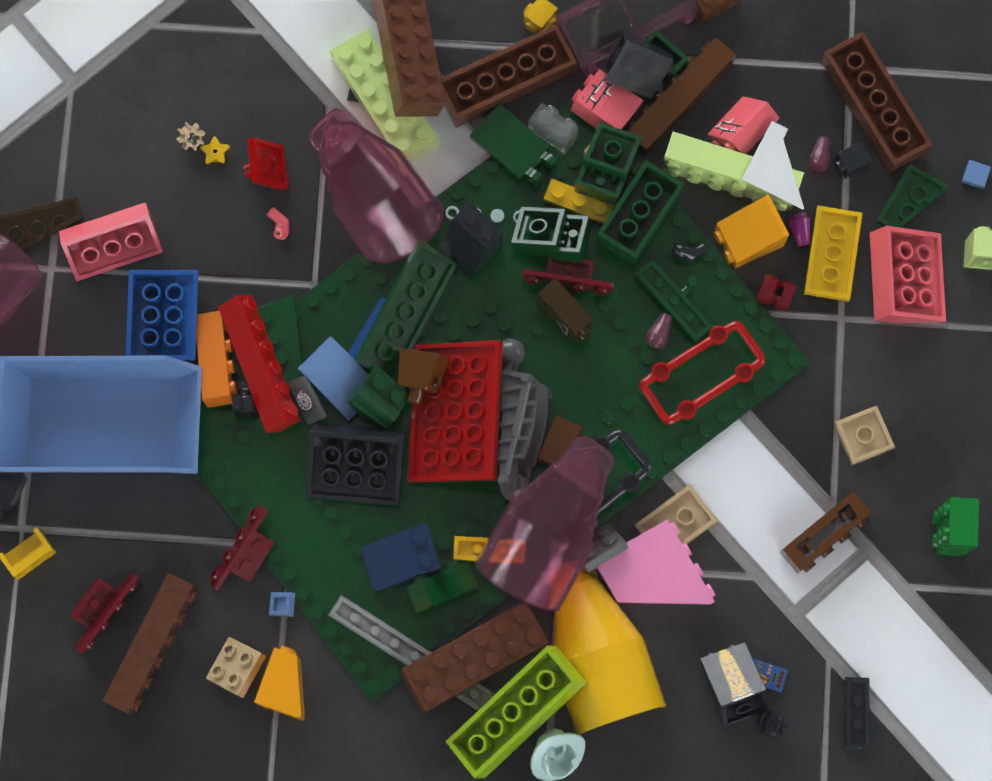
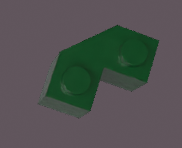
(450, 584)

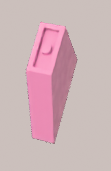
(656, 571)

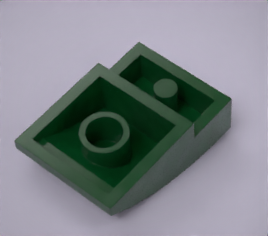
(608, 164)
(552, 233)

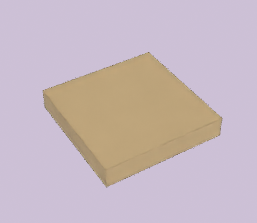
(864, 435)

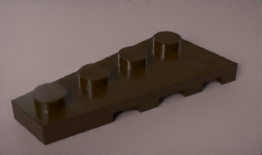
(38, 223)

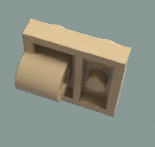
(236, 667)

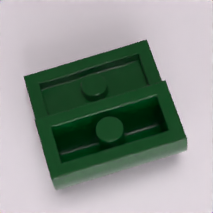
(378, 398)

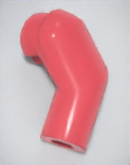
(281, 224)

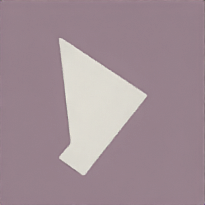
(772, 169)

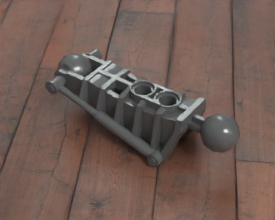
(521, 421)

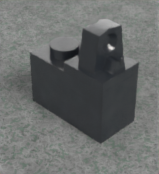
(10, 490)

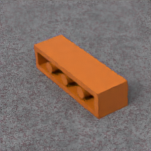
(215, 360)

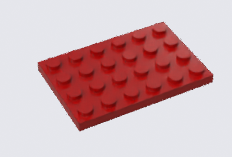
(458, 426)

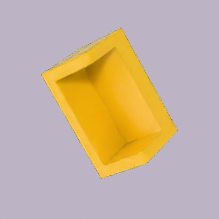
(28, 554)

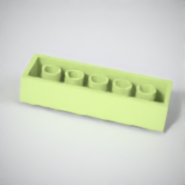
(364, 71)
(716, 167)

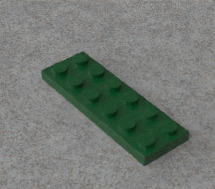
(406, 308)

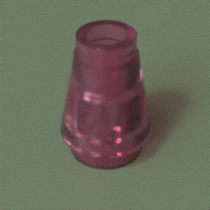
(820, 155)
(659, 331)

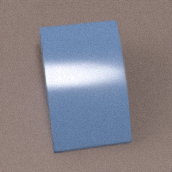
(334, 375)

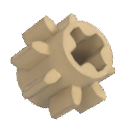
(185, 134)

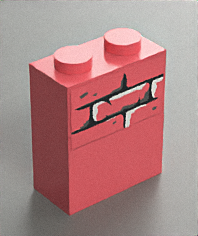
(605, 102)
(743, 125)

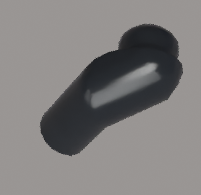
(688, 254)

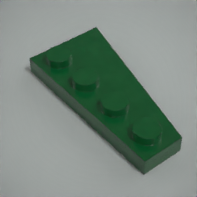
(282, 331)

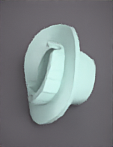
(557, 754)

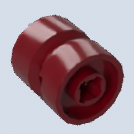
(768, 289)

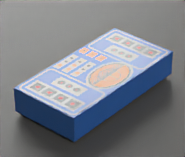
(771, 675)

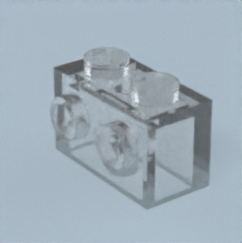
(553, 127)

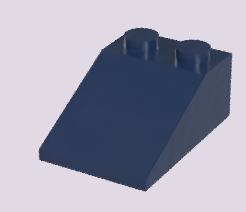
(400, 558)

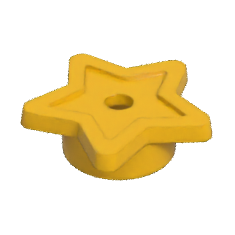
(219, 155)

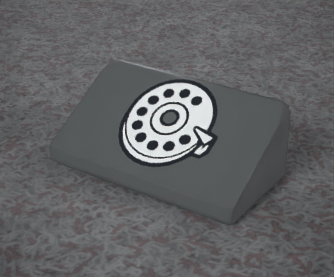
(307, 400)

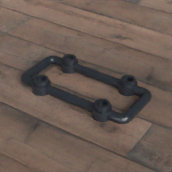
(630, 481)

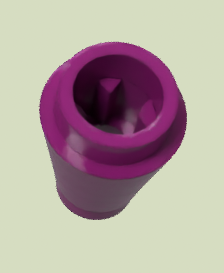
(800, 228)

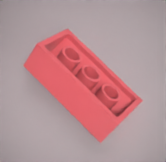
(110, 241)

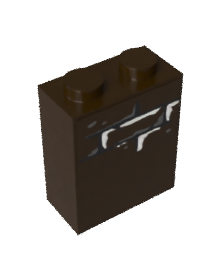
(565, 312)

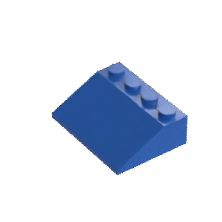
(162, 313)

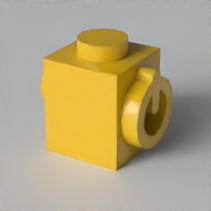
(540, 16)

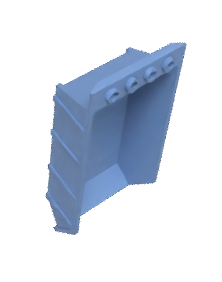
(99, 414)

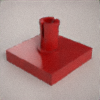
(266, 164)

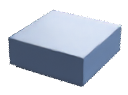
(976, 174)
(282, 604)

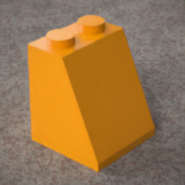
(751, 232)
(282, 684)

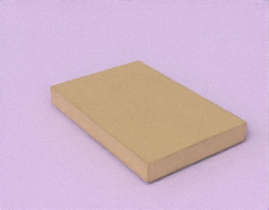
(687, 513)

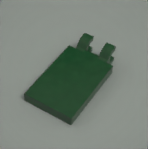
(513, 145)

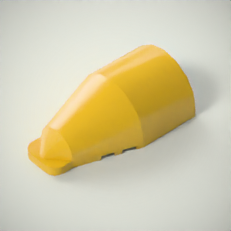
(607, 655)

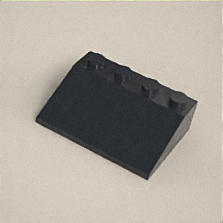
(355, 464)

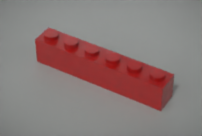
(259, 363)

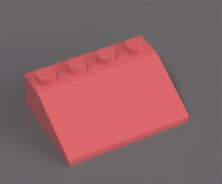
(907, 276)

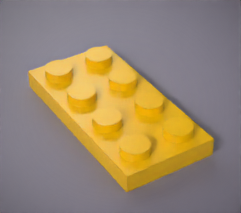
(833, 253)

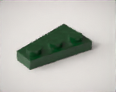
(910, 197)

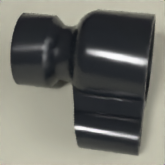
(243, 403)

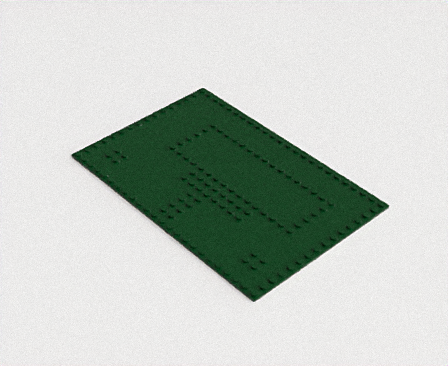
(589, 382)

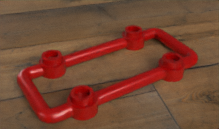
(717, 336)

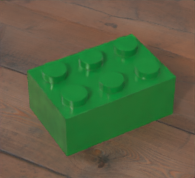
(956, 526)

